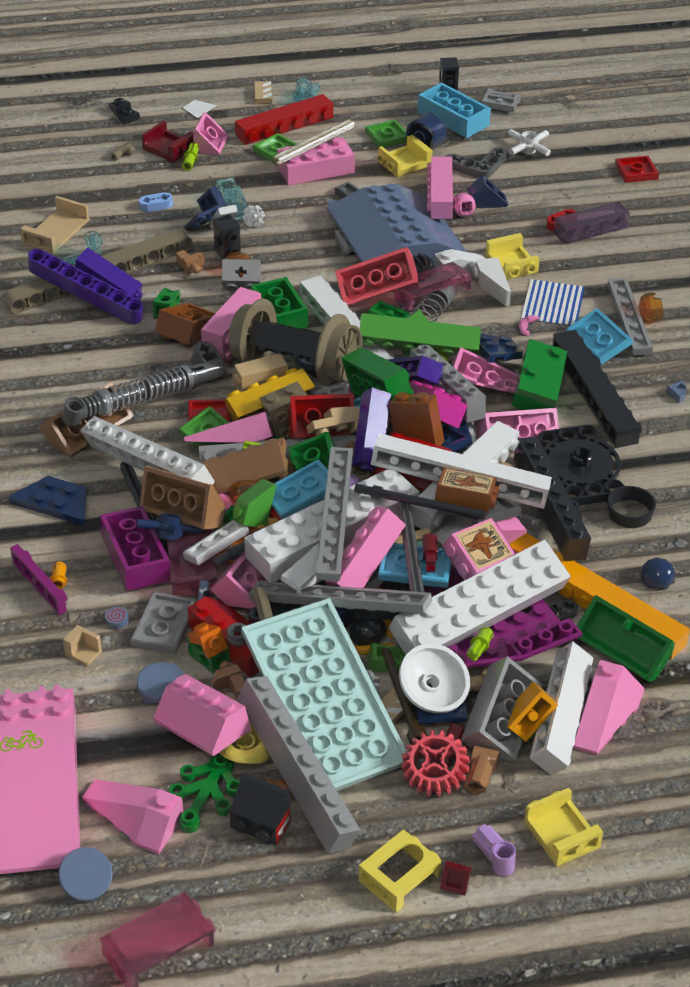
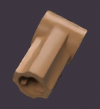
(482, 765)

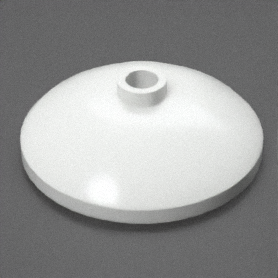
(442, 670)

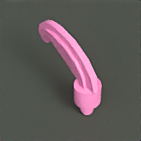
(524, 324)

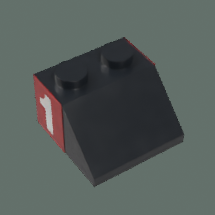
(260, 809)

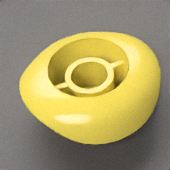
(247, 749)

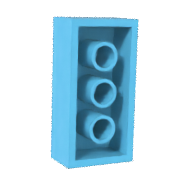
(455, 109)

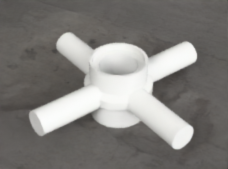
(529, 142)

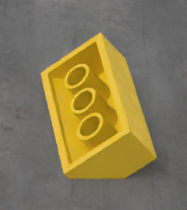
(248, 402)

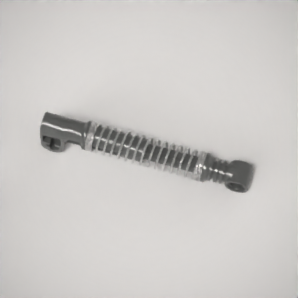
(205, 367)

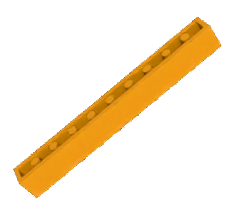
(586, 584)

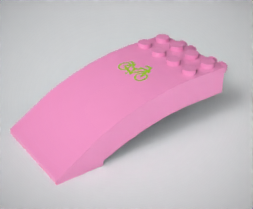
(38, 779)

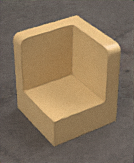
(82, 645)

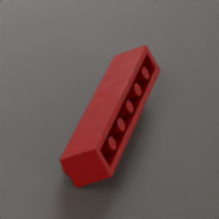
(284, 119)

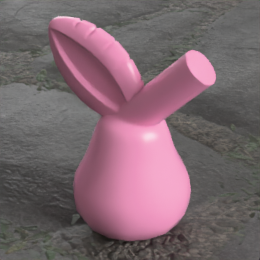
(463, 204)

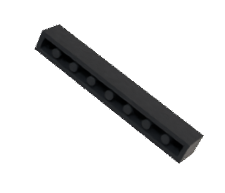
(597, 390)
(559, 510)

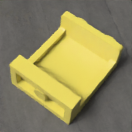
(407, 158)
(512, 256)
(561, 827)

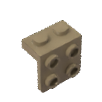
(277, 407)

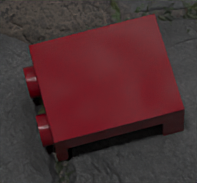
(166, 143)

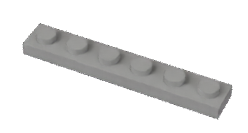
(630, 316)

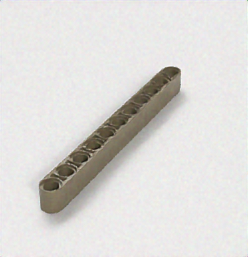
(127, 259)

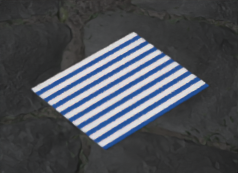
(553, 302)

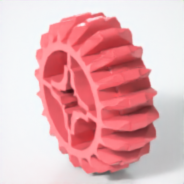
(423, 777)

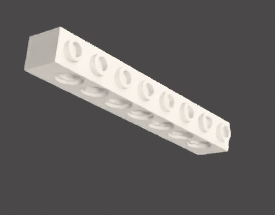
(141, 451)

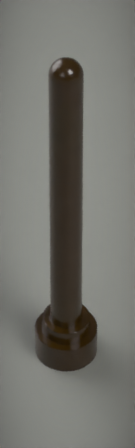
(414, 729)

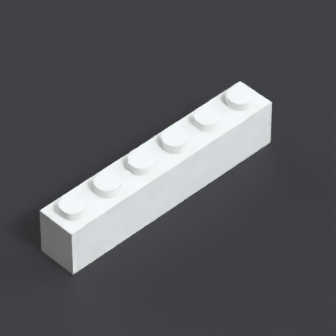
(568, 688)

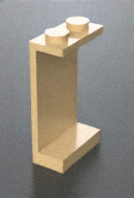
(57, 227)

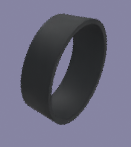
(631, 493)

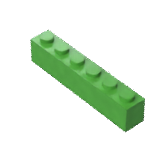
(411, 333)

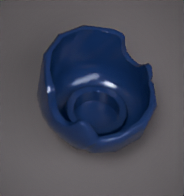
(657, 573)

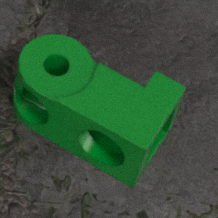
(165, 299)
(211, 664)

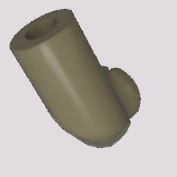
(117, 153)

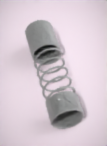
(438, 299)

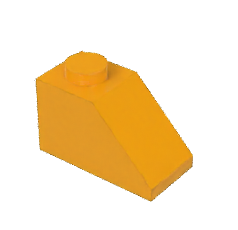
(531, 711)

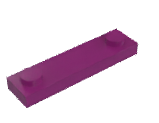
(38, 579)

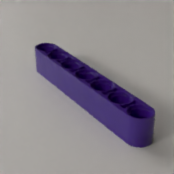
(85, 286)

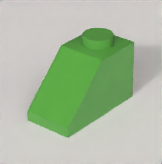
(255, 504)

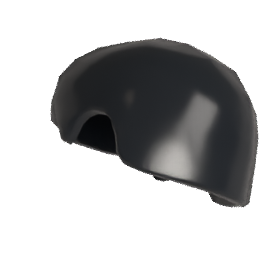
(367, 631)

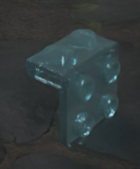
(93, 241)

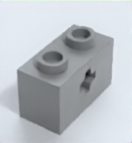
(234, 267)

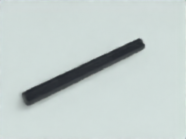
(135, 489)

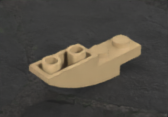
(339, 419)

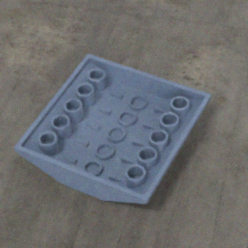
(390, 219)

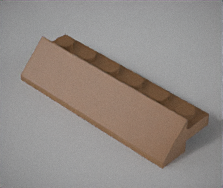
(251, 464)

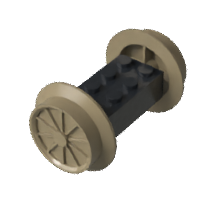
(257, 334)

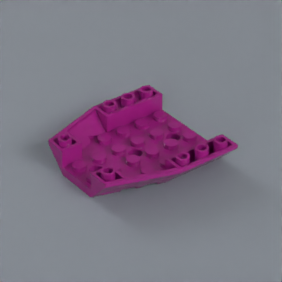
(519, 634)

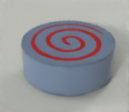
(116, 617)

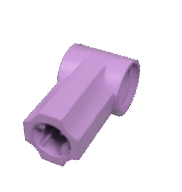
(499, 852)

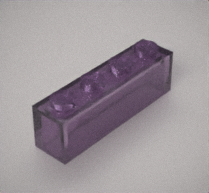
(591, 222)

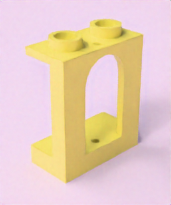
(383, 887)

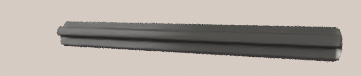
(410, 548)

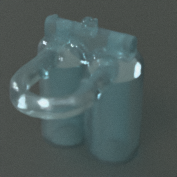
(305, 89)

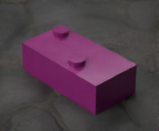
(134, 550)

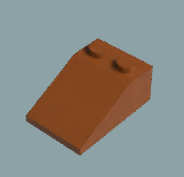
(182, 323)

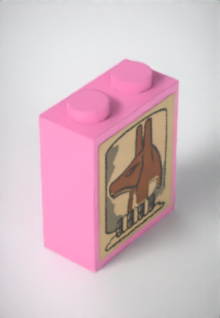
(477, 548)

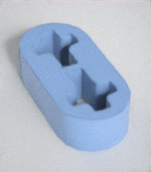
(155, 202)

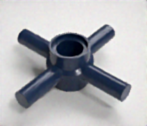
(168, 526)

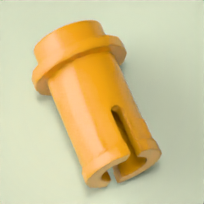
(58, 575)

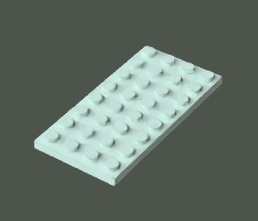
(327, 692)

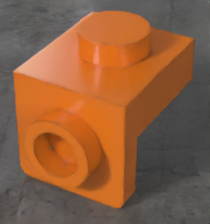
(209, 638)

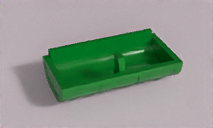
(625, 639)

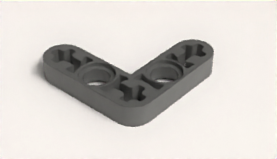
(475, 168)

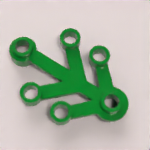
(217, 767)

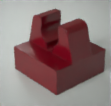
(455, 878)

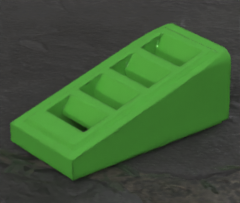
(376, 661)

